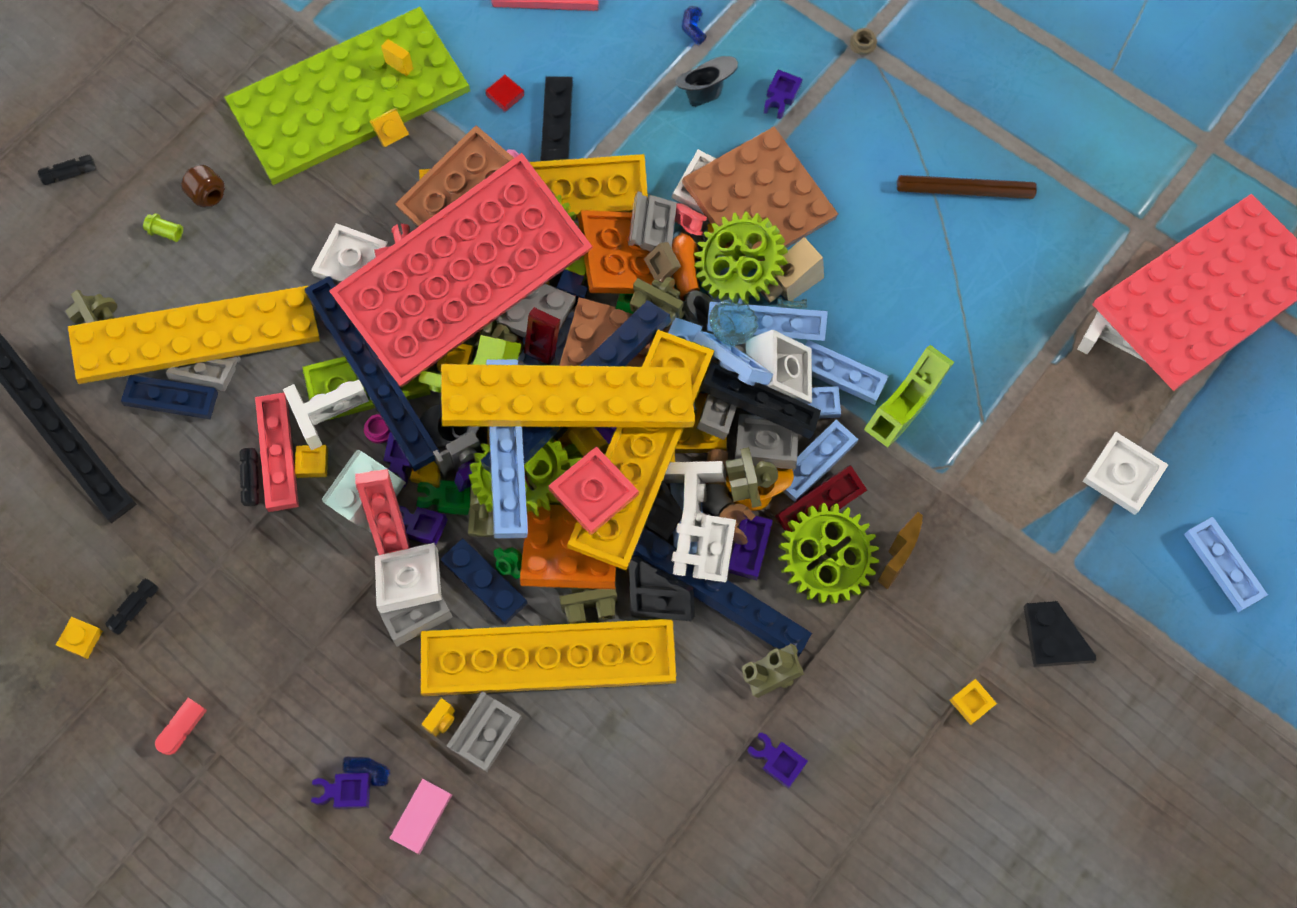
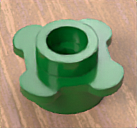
(508, 561)

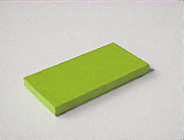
(330, 374)

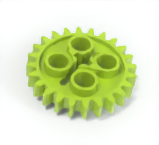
(745, 234)
(549, 460)
(844, 576)

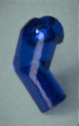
(690, 24)
(367, 765)

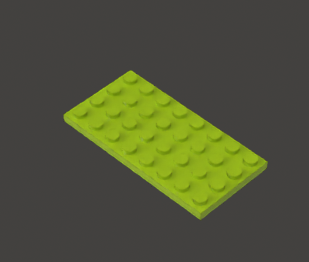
(333, 96)

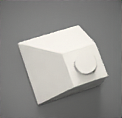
(786, 360)

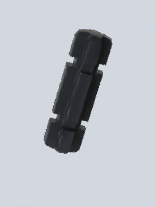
(66, 169)
(249, 477)
(131, 606)

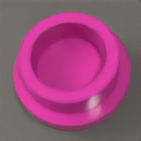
(376, 430)

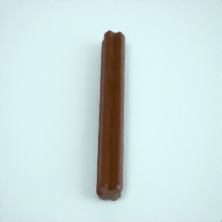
(966, 186)

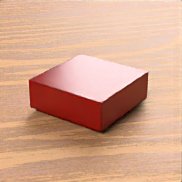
(505, 93)

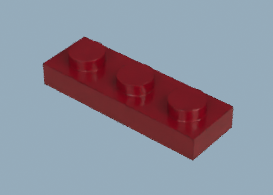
(838, 489)

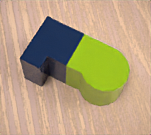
(573, 279)

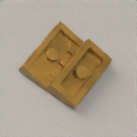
(901, 550)

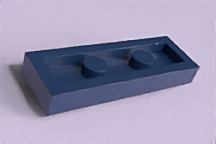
(169, 397)
(484, 581)

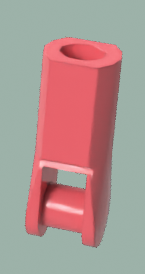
(689, 219)
(180, 726)

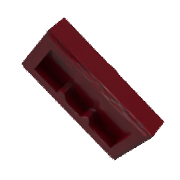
(541, 336)

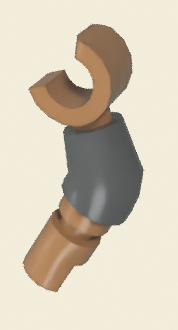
(719, 502)

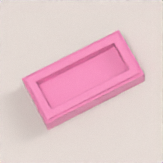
(420, 816)

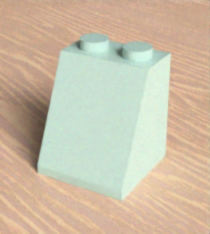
(343, 493)

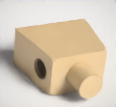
(802, 272)

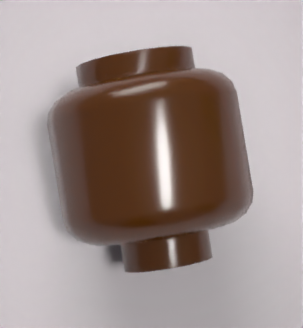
(203, 186)

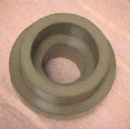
(863, 36)

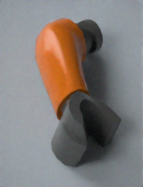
(685, 277)

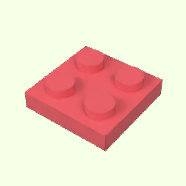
(593, 490)

